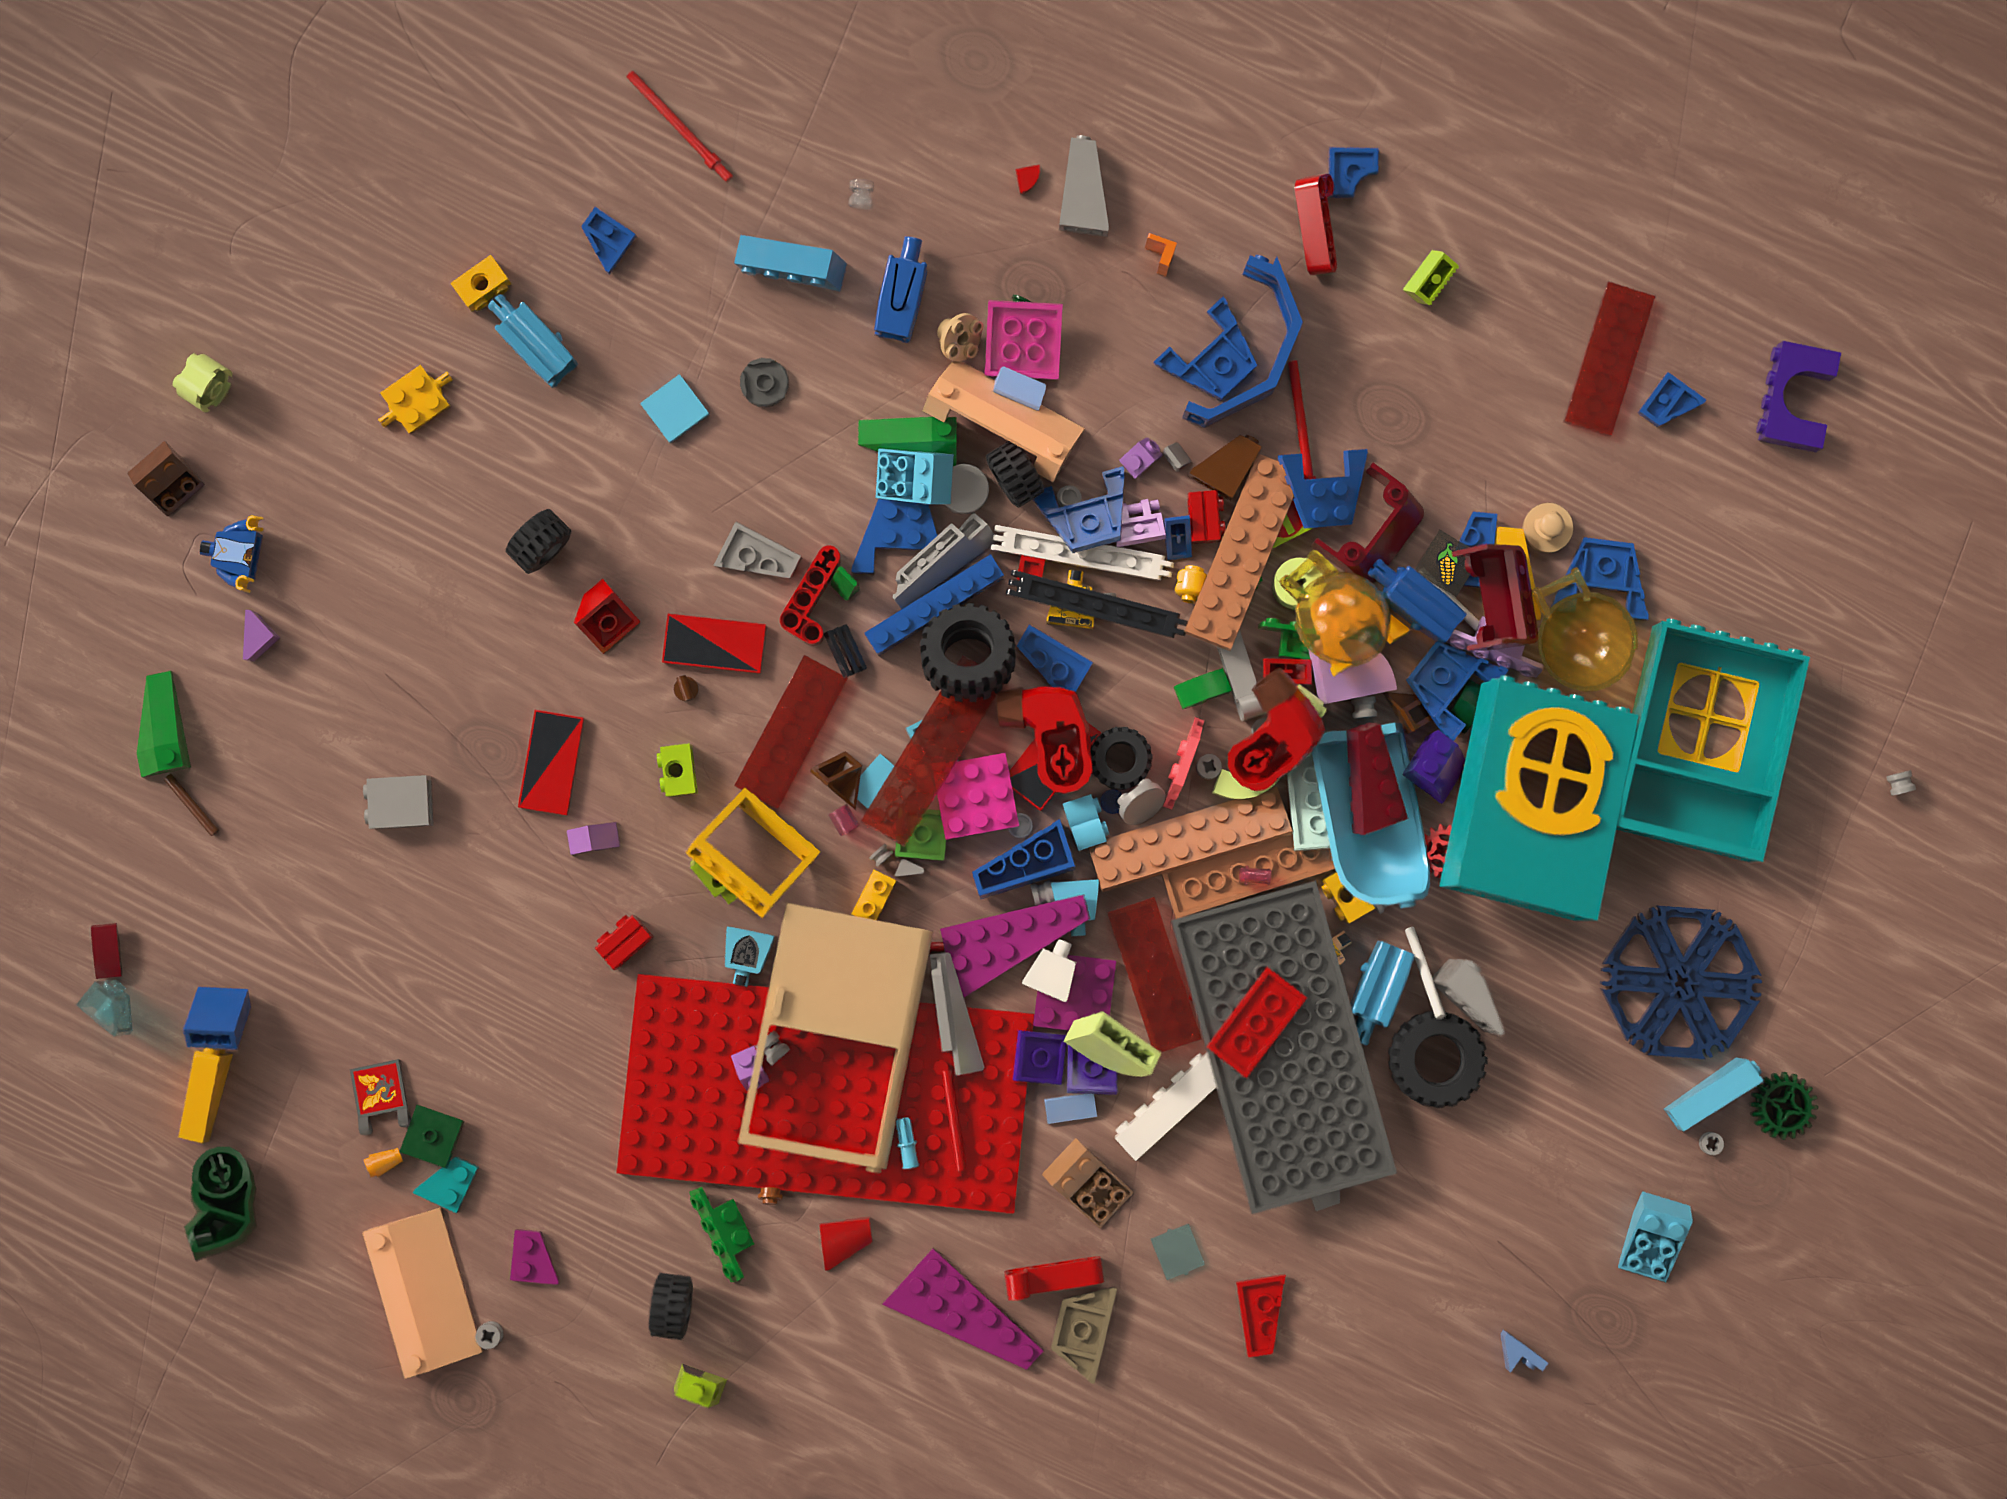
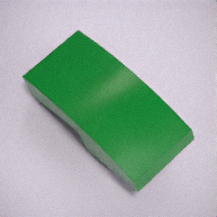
(1202, 688)

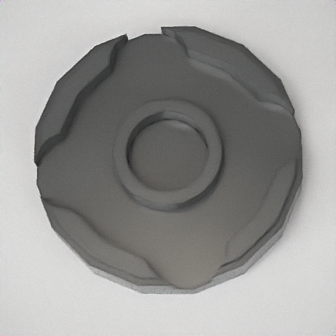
(764, 382)

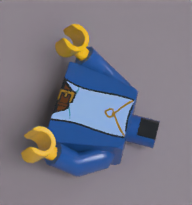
(236, 552)

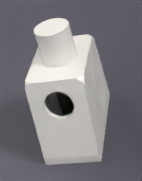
(1052, 972)

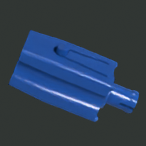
(901, 293)
(1418, 601)

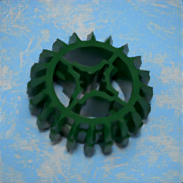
(1780, 1114)

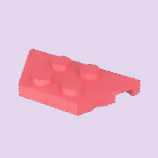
(1179, 771)

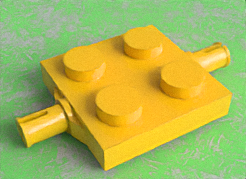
(415, 399)

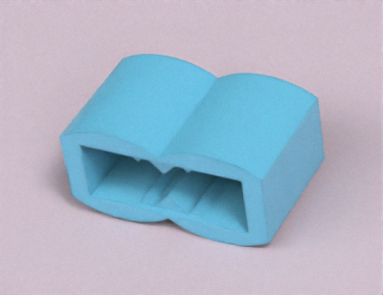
(1085, 822)

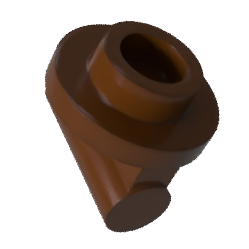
(685, 688)

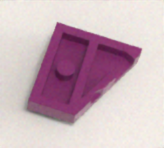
(531, 1259)

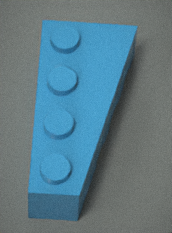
(790, 262)

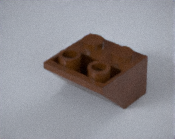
(165, 478)

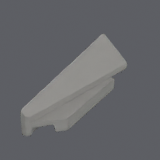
(942, 558)
(953, 1017)

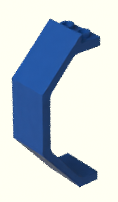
(1272, 275)

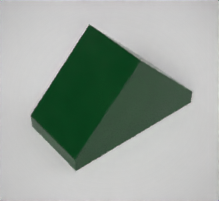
(1466, 704)

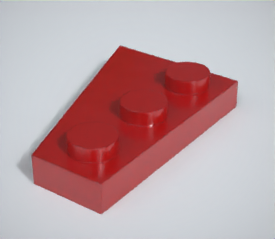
(1259, 1310)

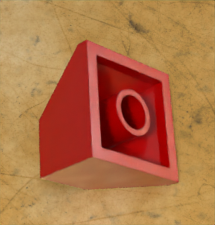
(604, 616)

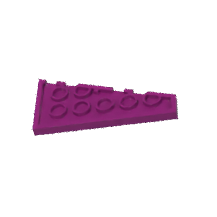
(999, 942)
(951, 1303)

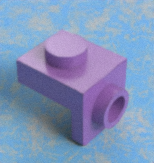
(1141, 457)
(744, 1065)

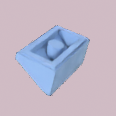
(1019, 388)
(1070, 1108)

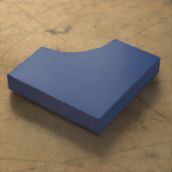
(1351, 166)

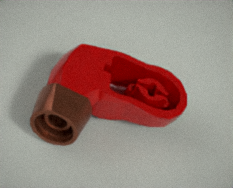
(1059, 732)
(1282, 739)

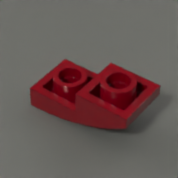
(106, 951)

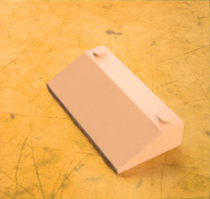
(1036, 431)
(422, 1292)

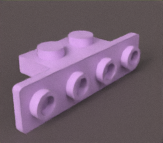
(1504, 657)

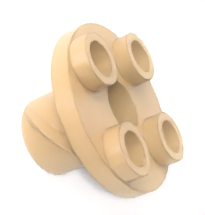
(960, 336)
(1548, 527)

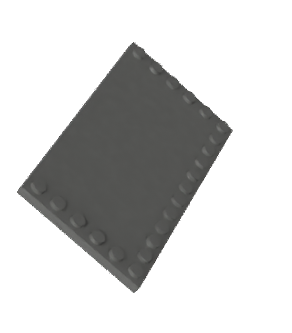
(1309, 1106)

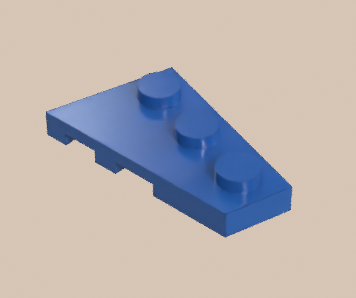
(1479, 531)
(1054, 660)

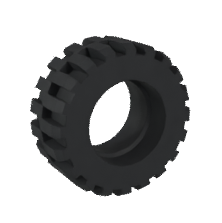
(961, 624)
(1471, 1059)

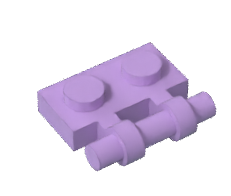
(1141, 528)

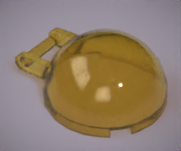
(1338, 613)
(1585, 636)

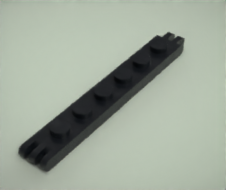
(1096, 605)

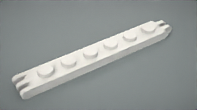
(1101, 558)

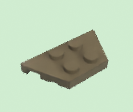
(1083, 1330)

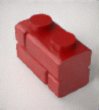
(1205, 516)
(623, 942)

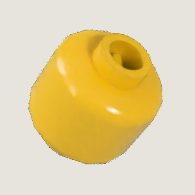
(1190, 583)

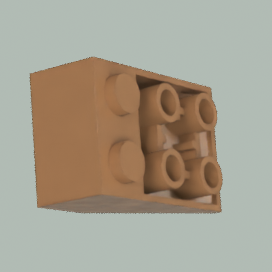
(1087, 1183)

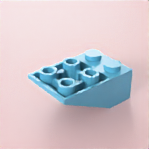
(914, 476)
(1655, 1236)

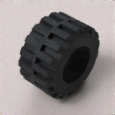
(1015, 473)
(538, 541)
(1142, 752)
(670, 1306)

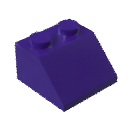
(1436, 765)

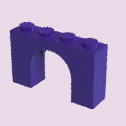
(1778, 424)

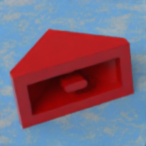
(1297, 669)

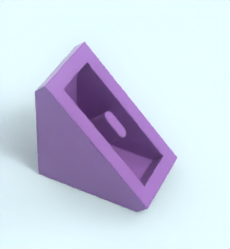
(257, 636)
(593, 838)

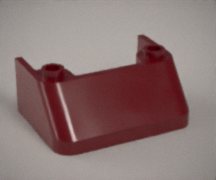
(1388, 539)
(1504, 594)

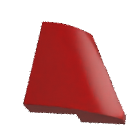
(844, 1239)

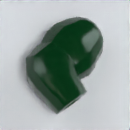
(224, 1202)

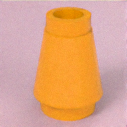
(382, 1162)

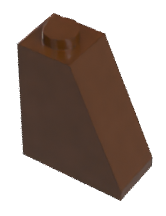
(1227, 466)

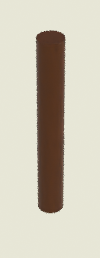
(191, 804)

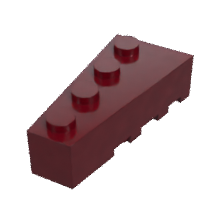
(1374, 785)

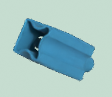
(533, 341)
(1380, 988)

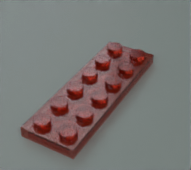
(1609, 359)
(791, 731)
(1154, 975)

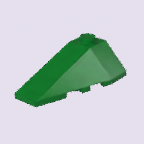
(910, 434)
(161, 732)

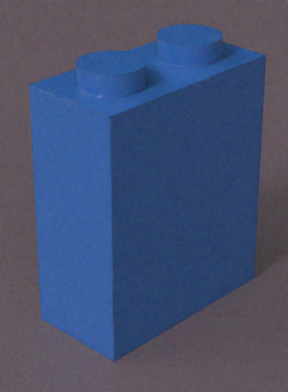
(217, 1018)

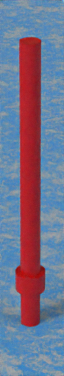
(711, 159)
(1300, 419)

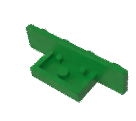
(1290, 642)
(725, 1230)

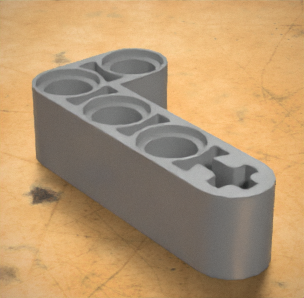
(1241, 679)

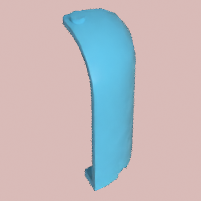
(1389, 862)

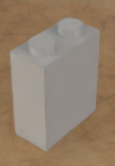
(398, 802)

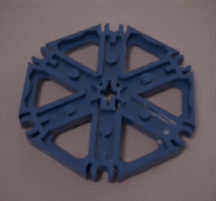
(1694, 963)

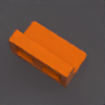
(1165, 248)

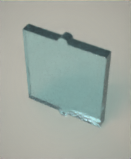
(1177, 1251)

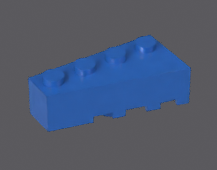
(1028, 862)

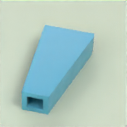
(1714, 1092)

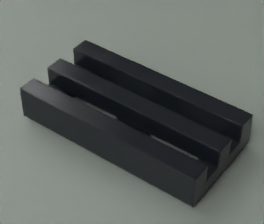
(848, 648)

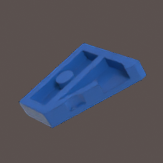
(607, 238)
(1669, 401)

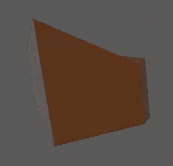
(1408, 710)
(841, 776)

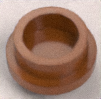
(770, 1195)

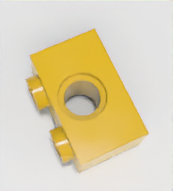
(467, 284)
(874, 896)
(1345, 911)

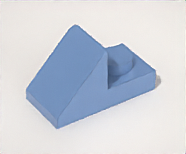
(1514, 1350)

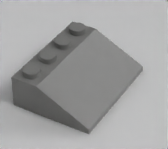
(1468, 991)

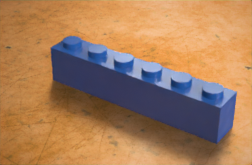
(919, 613)

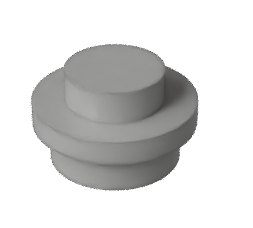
(1068, 495)

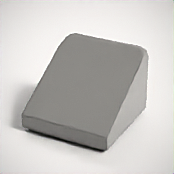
(1176, 456)
(908, 868)

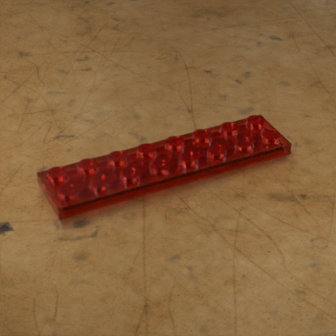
(925, 764)

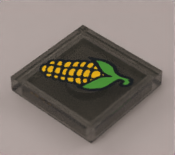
(1441, 568)

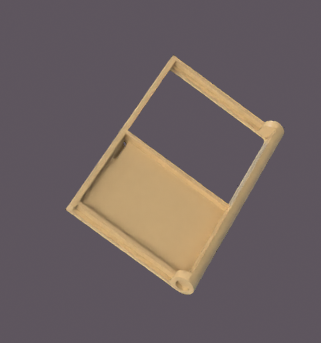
(850, 983)

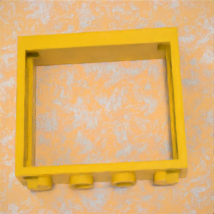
(731, 875)

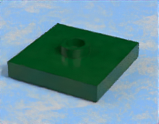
(431, 1136)

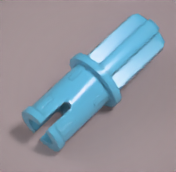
(906, 1143)

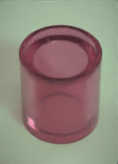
(844, 820)

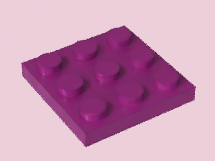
(1088, 994)

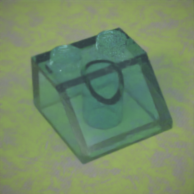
(108, 1007)

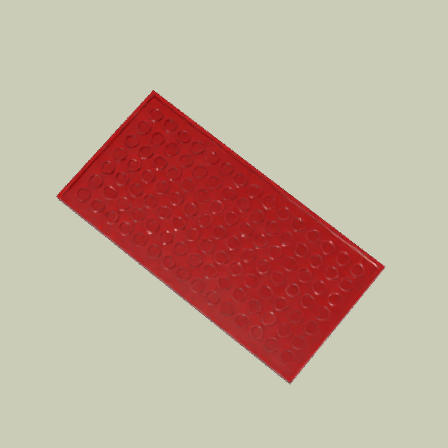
(825, 1092)

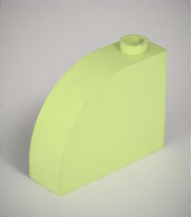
(1112, 1045)

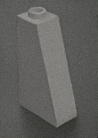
(1083, 195)

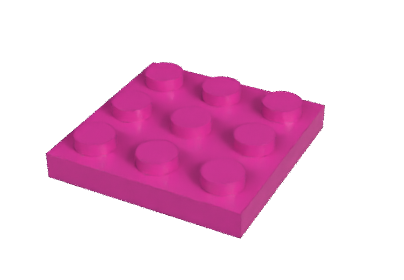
(1024, 338)
(977, 797)

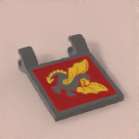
(378, 1091)

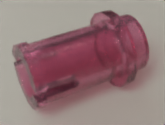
(1254, 875)

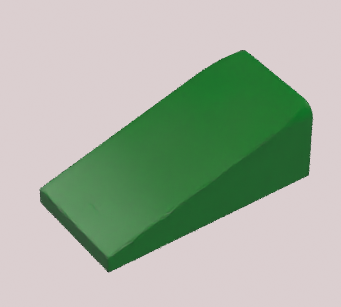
(844, 584)

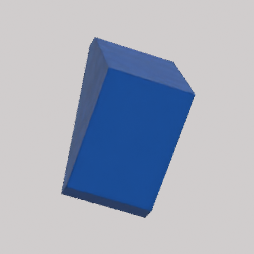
(1178, 537)

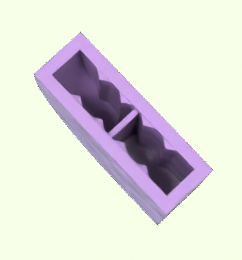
(1354, 682)

